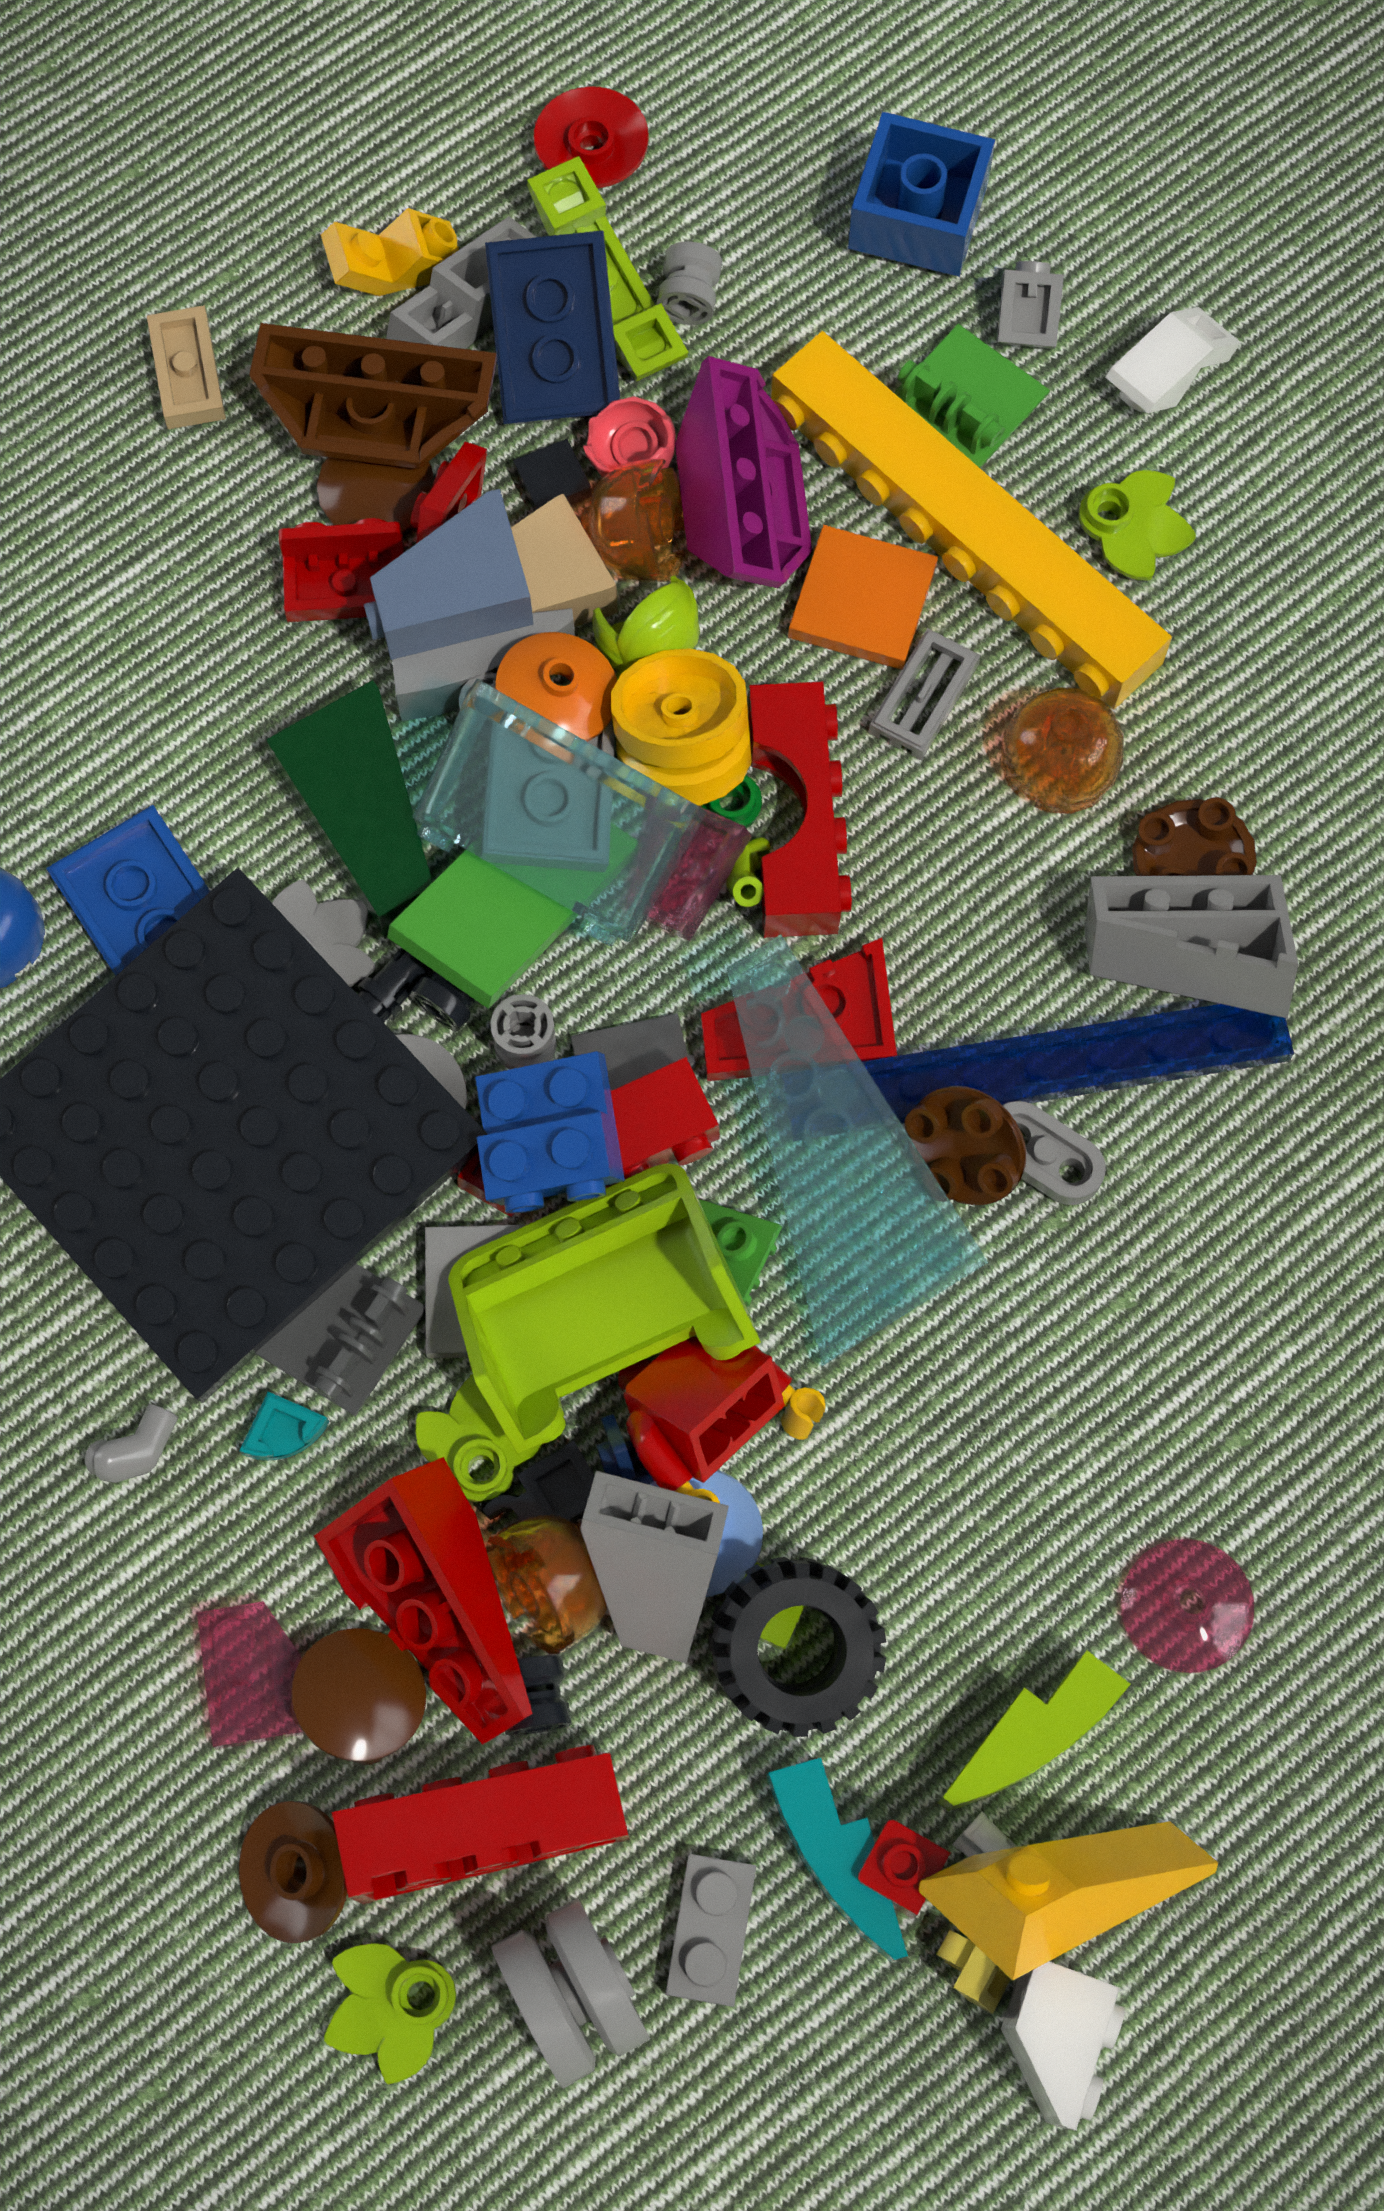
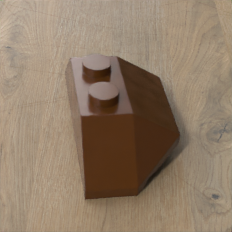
(370, 393)

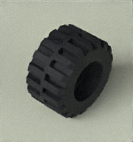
(838, 1685)

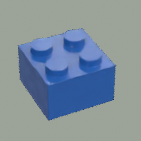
(920, 193)

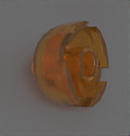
(635, 521)
(1062, 750)
(549, 1577)

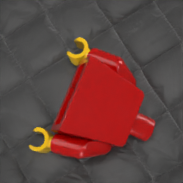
(701, 1410)

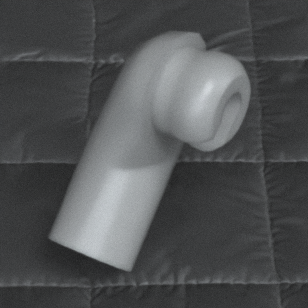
(132, 1454)

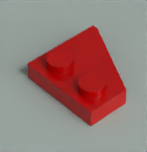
(454, 489)

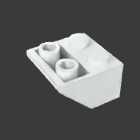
(1056, 2035)

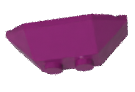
(741, 478)

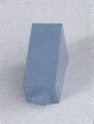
(452, 584)

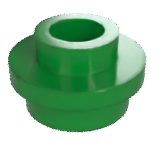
(751, 800)

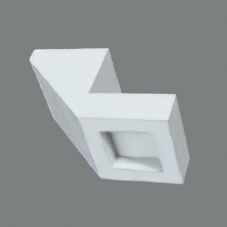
(1168, 359)

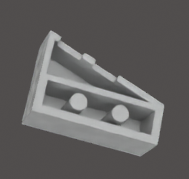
(1195, 937)

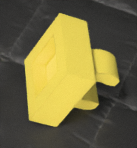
(980, 1977)

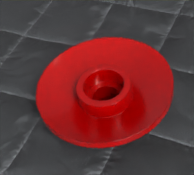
(596, 119)

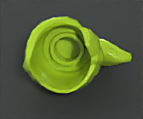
(658, 623)

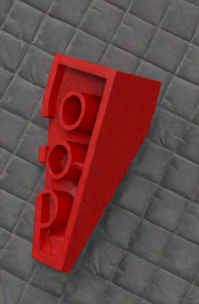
(426, 1573)

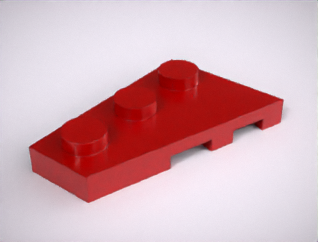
(852, 990)

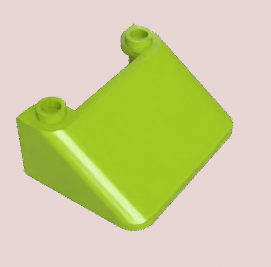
(593, 1297)

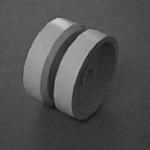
(571, 1992)

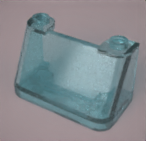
(555, 813)

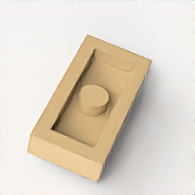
(186, 367)

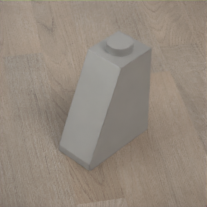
(652, 1560)

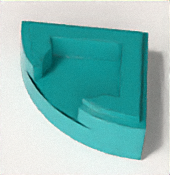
(282, 1430)

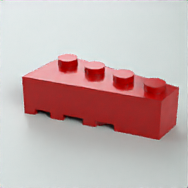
(480, 1825)

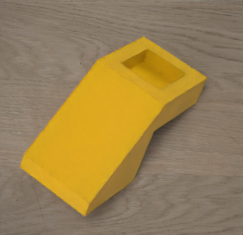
(392, 260)

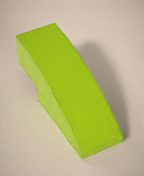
(1037, 1731)

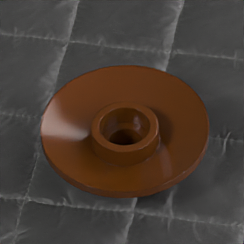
(292, 1872)

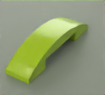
(642, 332)

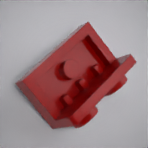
(332, 566)

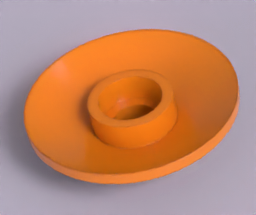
(578, 707)

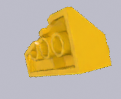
(1057, 1894)

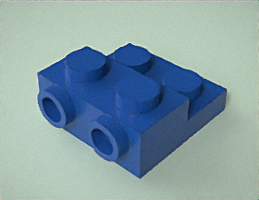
(548, 1132)

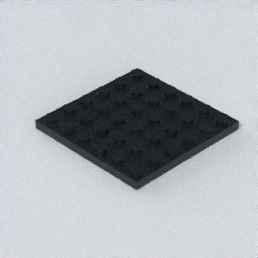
(224, 1134)

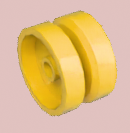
(684, 722)

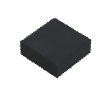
(552, 473)

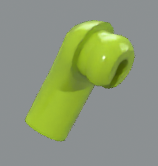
(742, 881)

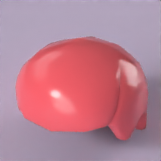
(629, 432)

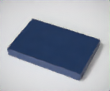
(553, 327)

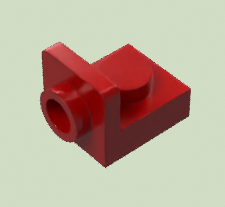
(899, 1864)

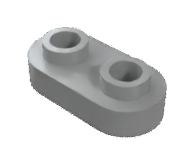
(1053, 1147)

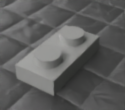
(711, 1930)

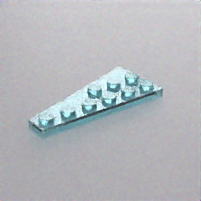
(854, 1190)

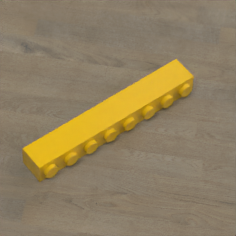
(969, 521)

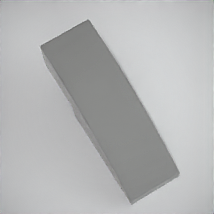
(458, 300)
(433, 679)

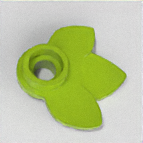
(1144, 523)
(467, 1436)
(380, 2011)

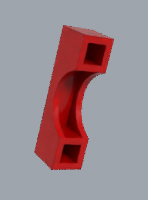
(790, 741)

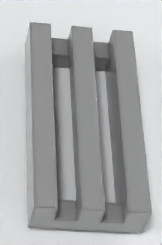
(901, 734)

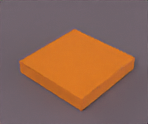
(863, 597)

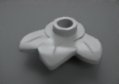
(330, 928)

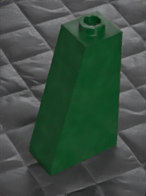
(356, 798)

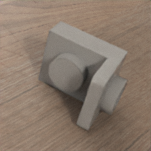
(1030, 306)

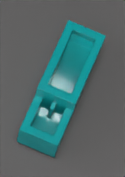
(835, 1853)

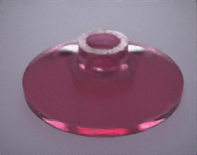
(1161, 1626)

